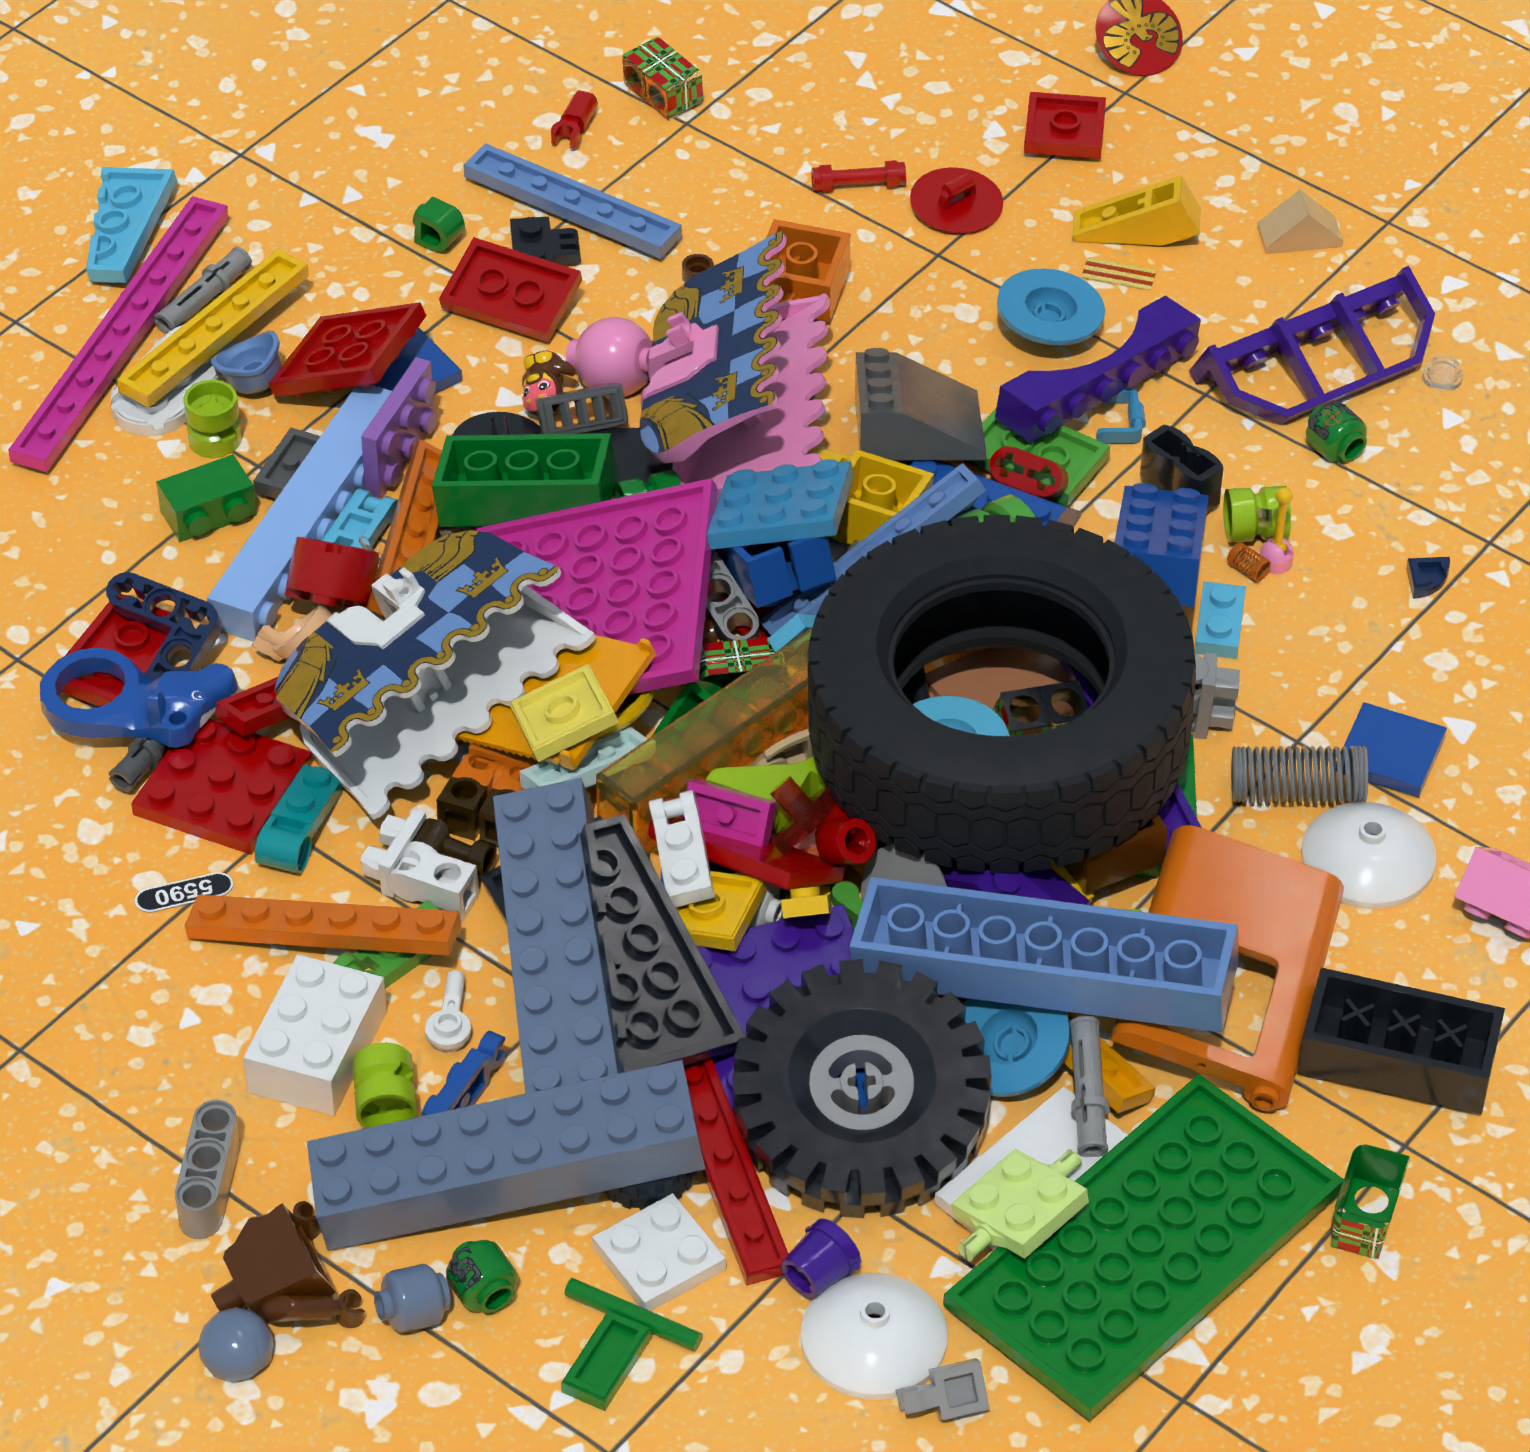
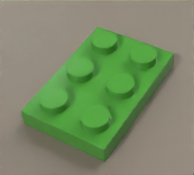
(1071, 449)

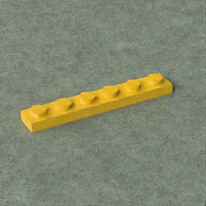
(212, 328)

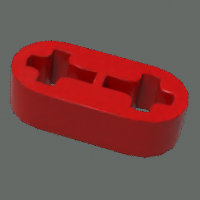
(1026, 481)

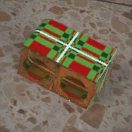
(654, 75)

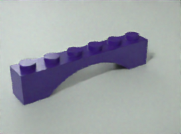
(1046, 400)

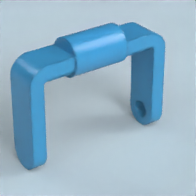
(1136, 420)

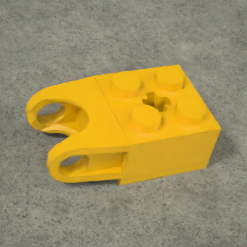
(876, 492)

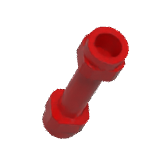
(892, 173)

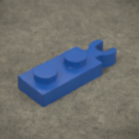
(470, 1077)

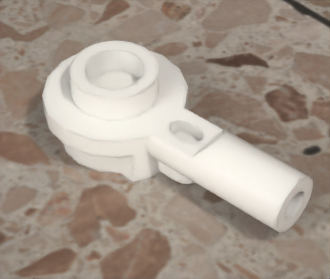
(449, 1028)

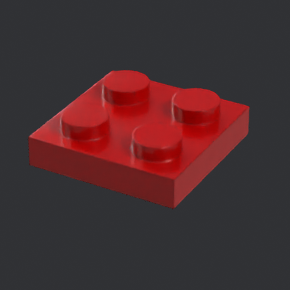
(1065, 125)

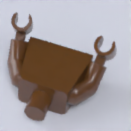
(281, 1272)

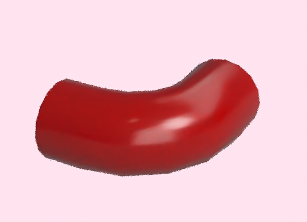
(844, 839)

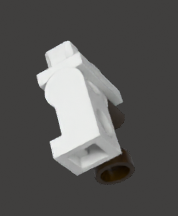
(428, 863)

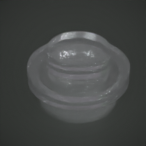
(1442, 373)

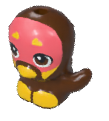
(543, 378)

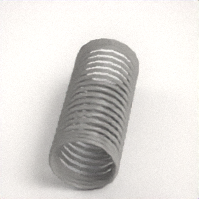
(1355, 764)

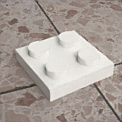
(659, 1253)

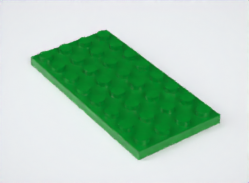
(1164, 1239)

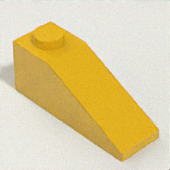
(1141, 217)

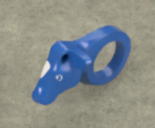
(160, 709)

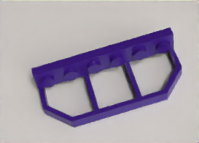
(1318, 324)

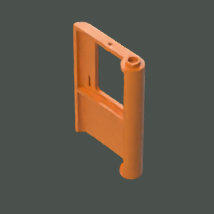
(1282, 919)

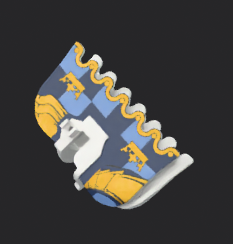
(452, 645)

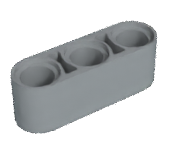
(734, 610)
(207, 1169)

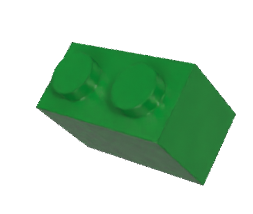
(206, 498)

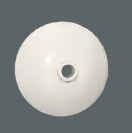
(1374, 851)
(869, 1354)

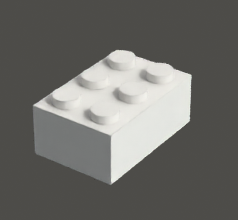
(313, 1034)

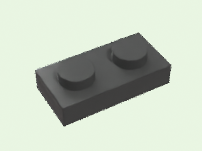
(284, 462)

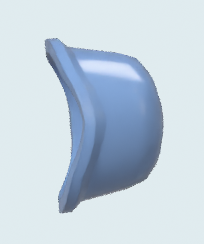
(250, 363)

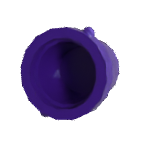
(820, 1259)

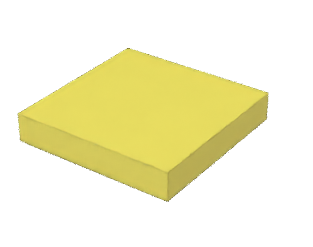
(563, 712)

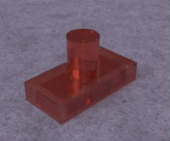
(803, 811)

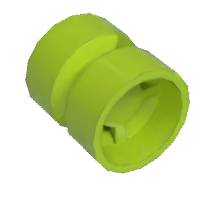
(212, 418)
(1242, 516)
(383, 1084)

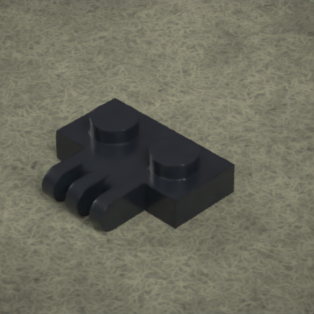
(536, 238)

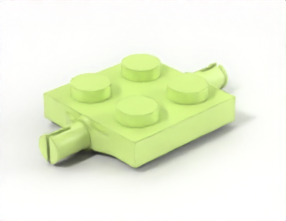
(1019, 1203)

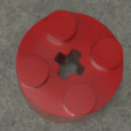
(331, 573)

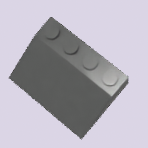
(914, 410)

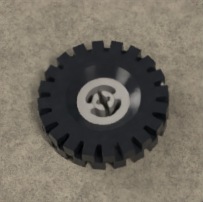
(913, 1058)

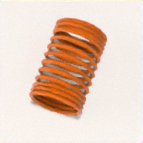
(1255, 568)

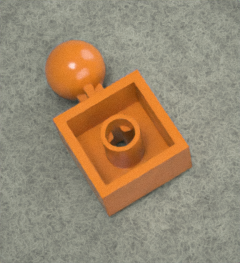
(813, 261)

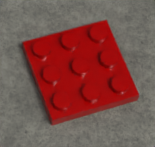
(348, 350)
(220, 785)

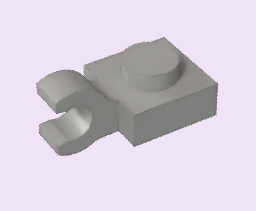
(953, 1390)

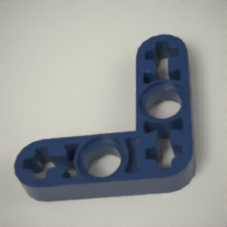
(180, 629)

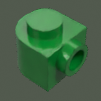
(437, 225)

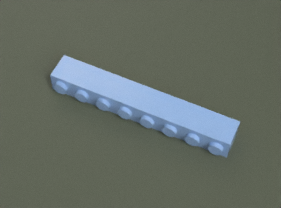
(306, 507)

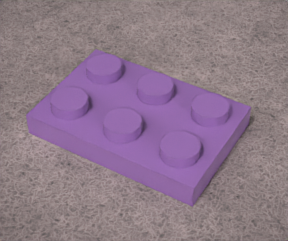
(398, 427)

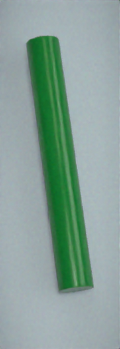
(660, 1325)

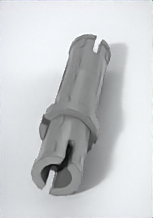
(213, 282)
(1089, 1102)

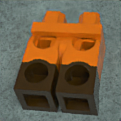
(468, 796)

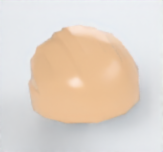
(282, 645)

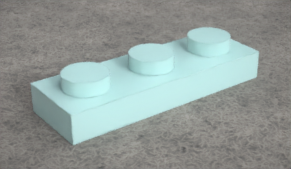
(599, 756)

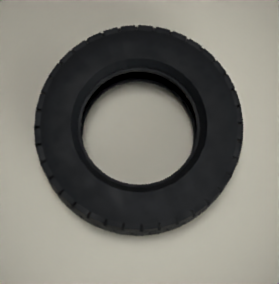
(987, 794)

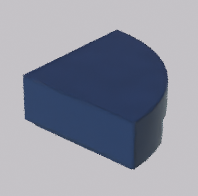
(1427, 575)

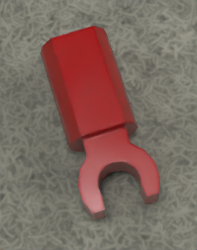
(575, 118)

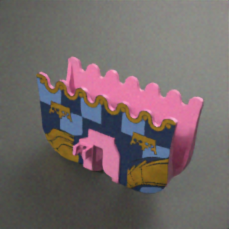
(735, 372)

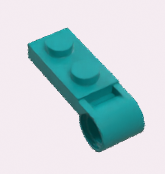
(289, 830)

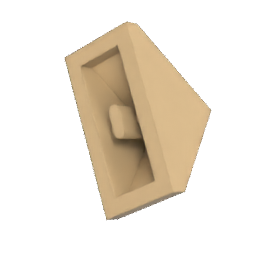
(1299, 226)

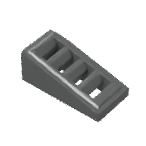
(615, 404)

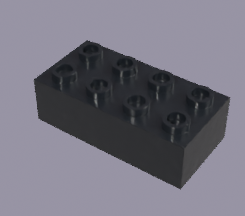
(1400, 1040)

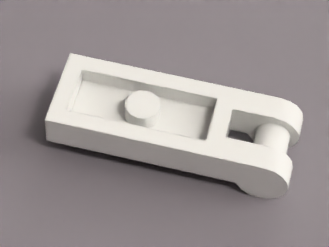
(682, 849)

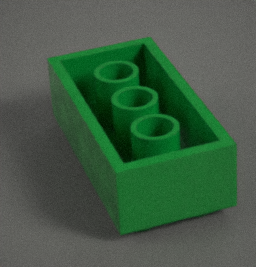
(520, 476)

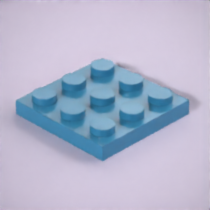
(780, 504)

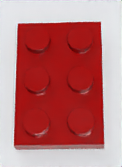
(510, 289)
(119, 634)

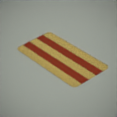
(1119, 273)

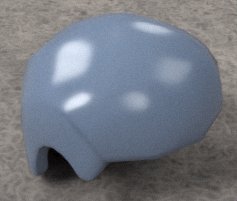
(235, 1344)

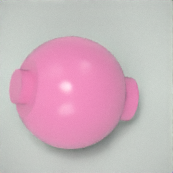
(612, 352)

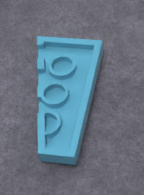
(126, 217)

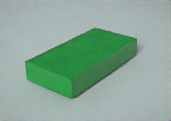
(606, 1360)

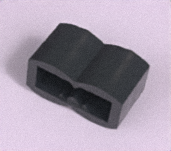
(1174, 463)

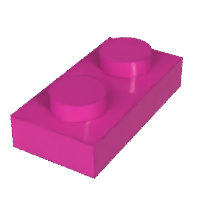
(734, 813)

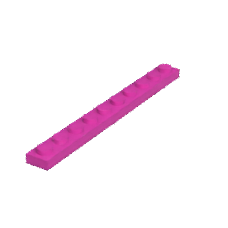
(118, 335)

